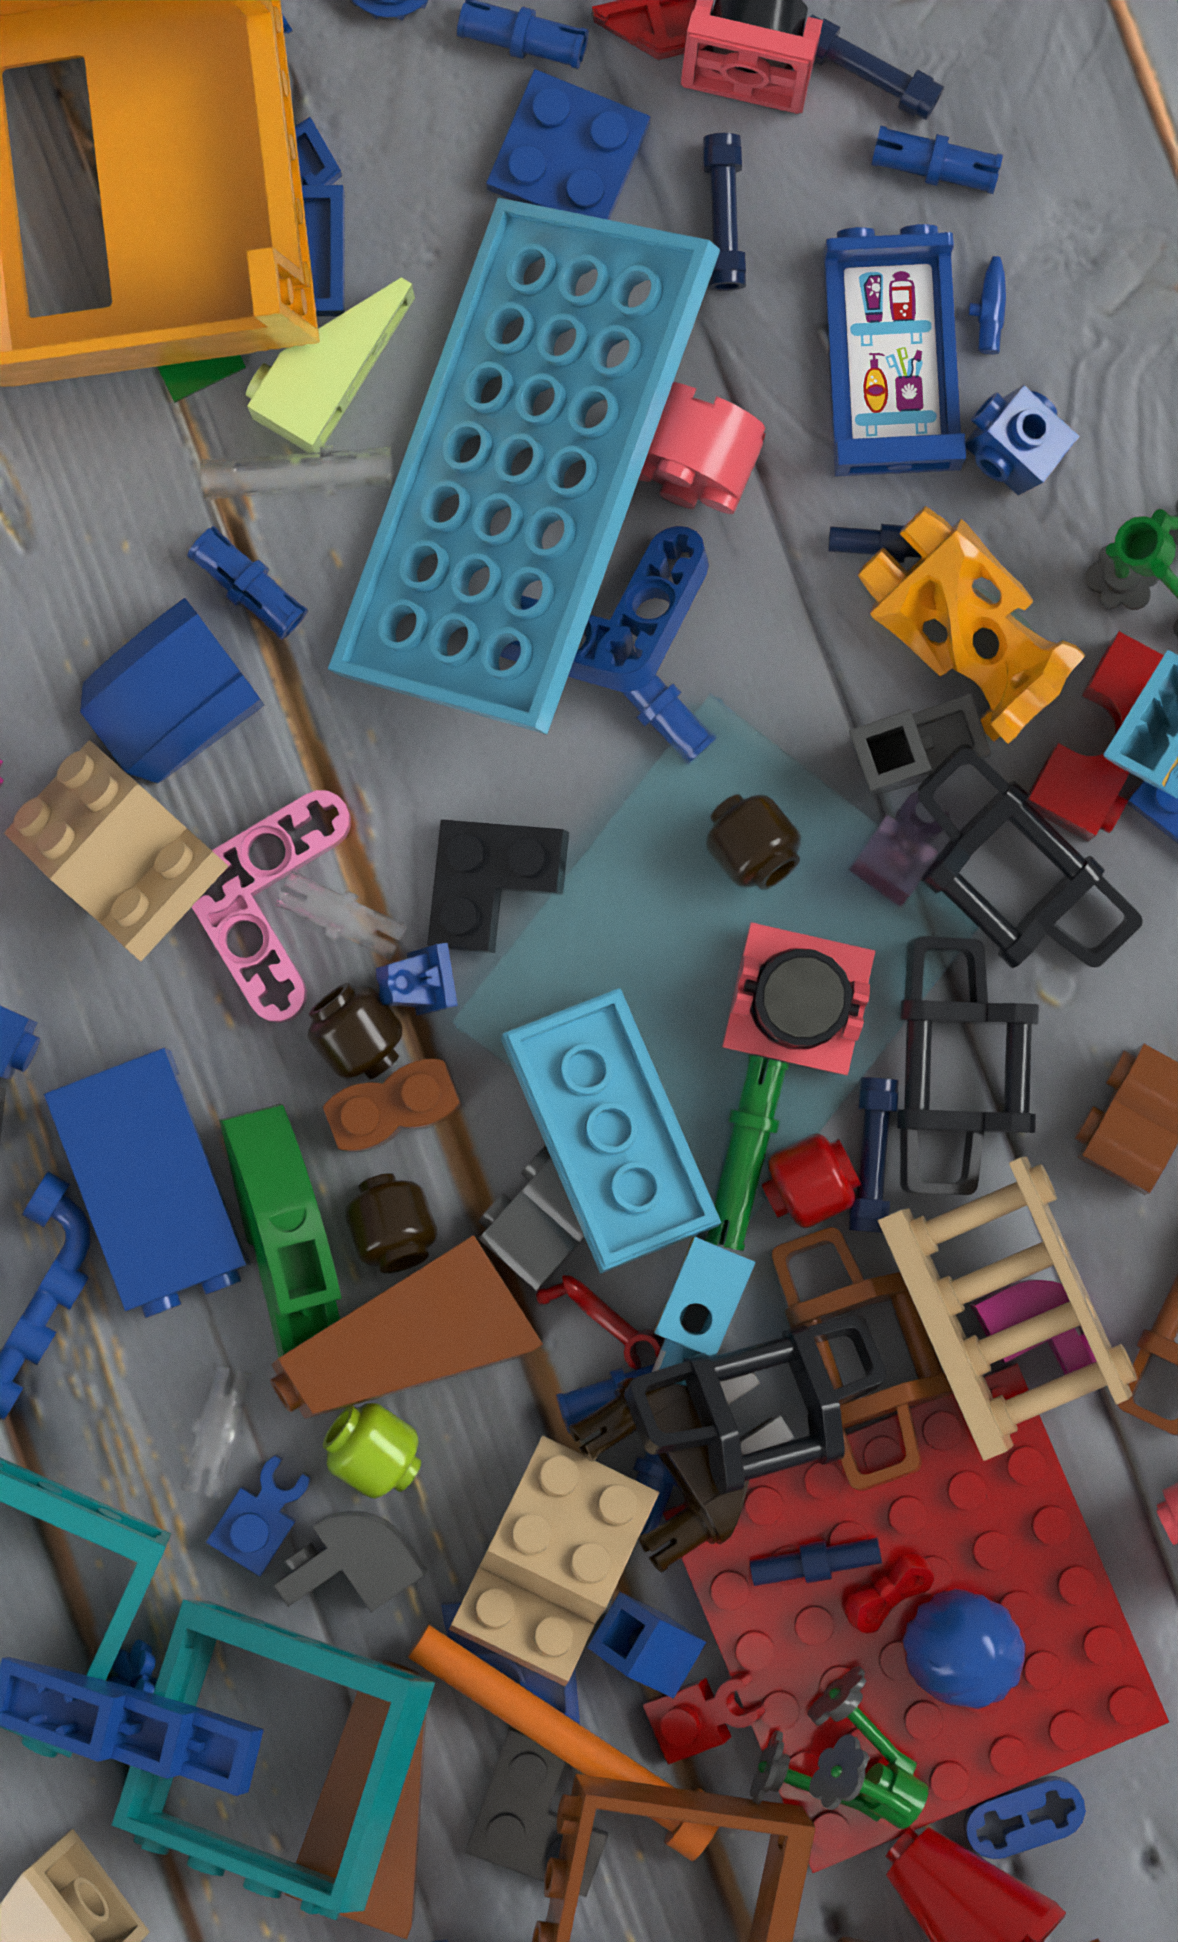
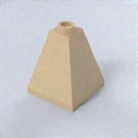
(68, 1900)

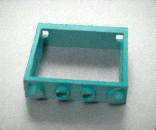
(99, 1525)
(182, 1678)

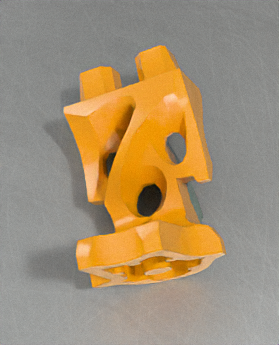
(940, 585)

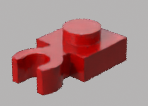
(698, 1717)

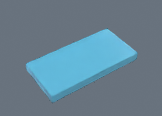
(610, 1130)

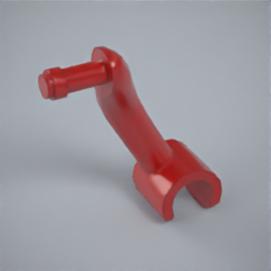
(604, 1316)

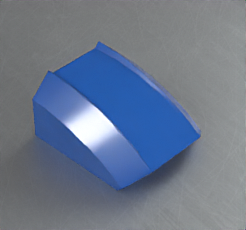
(166, 695)

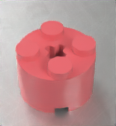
(703, 451)

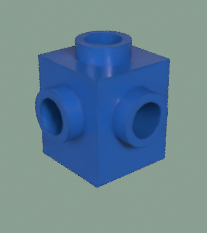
(1019, 438)

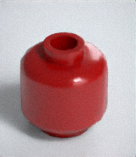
(811, 1180)

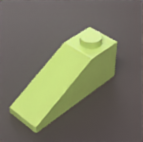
(315, 383)

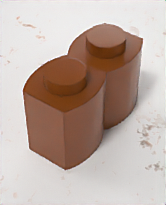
(374, 1112)
(1139, 1123)

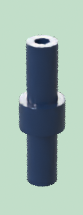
(871, 541)
(815, 1562)

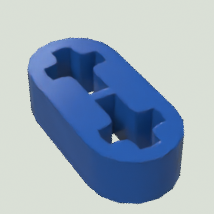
(1030, 1832)

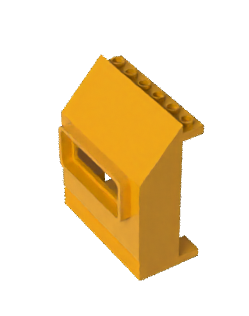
(190, 186)

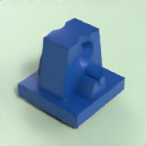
(419, 981)

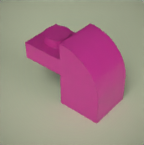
(1023, 1301)

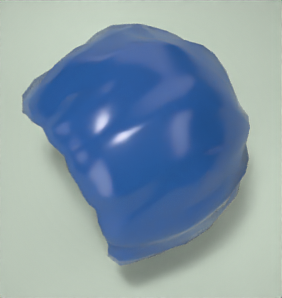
(964, 1649)

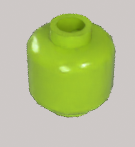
(372, 1450)

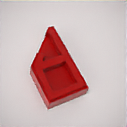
(649, 25)

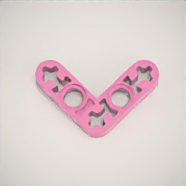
(241, 905)

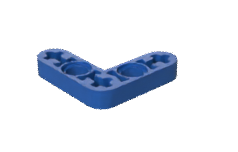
(613, 637)

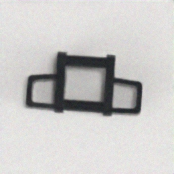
(1079, 872)
(919, 1018)
(719, 1429)

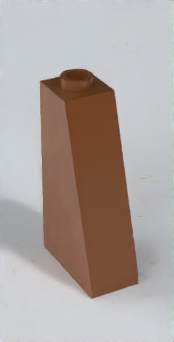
(418, 1332)
(394, 1886)

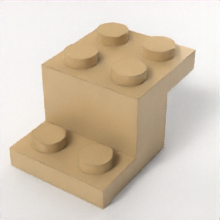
(114, 850)
(554, 1561)

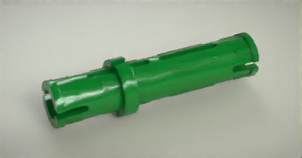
(747, 1150)

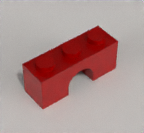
(1083, 789)

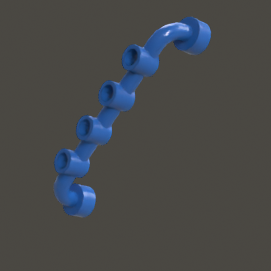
(59, 1286)

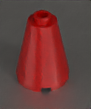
(965, 1896)

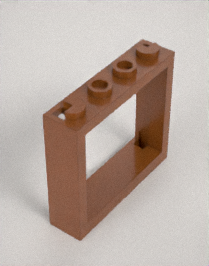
(783, 1869)

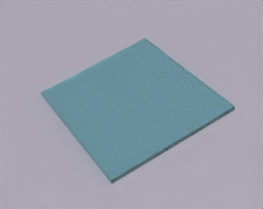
(671, 931)

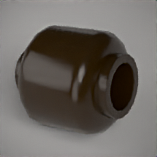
(753, 841)
(355, 1032)
(391, 1223)

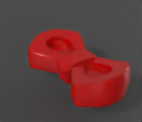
(907, 1578)

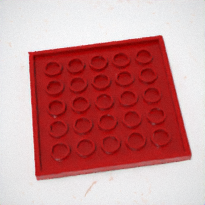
(985, 1529)

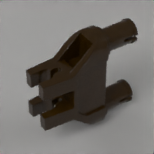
(707, 1512)

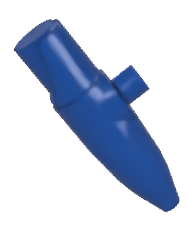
(991, 308)

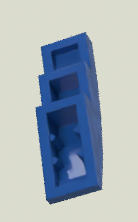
(127, 1725)

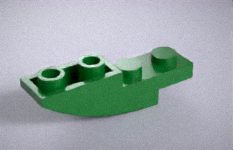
(282, 1224)

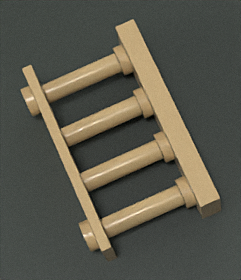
(969, 1358)

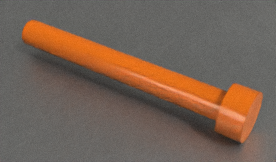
(546, 1727)

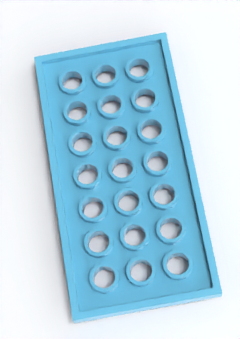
(537, 497)

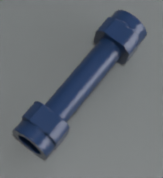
(916, 94)
(723, 160)
(877, 1099)

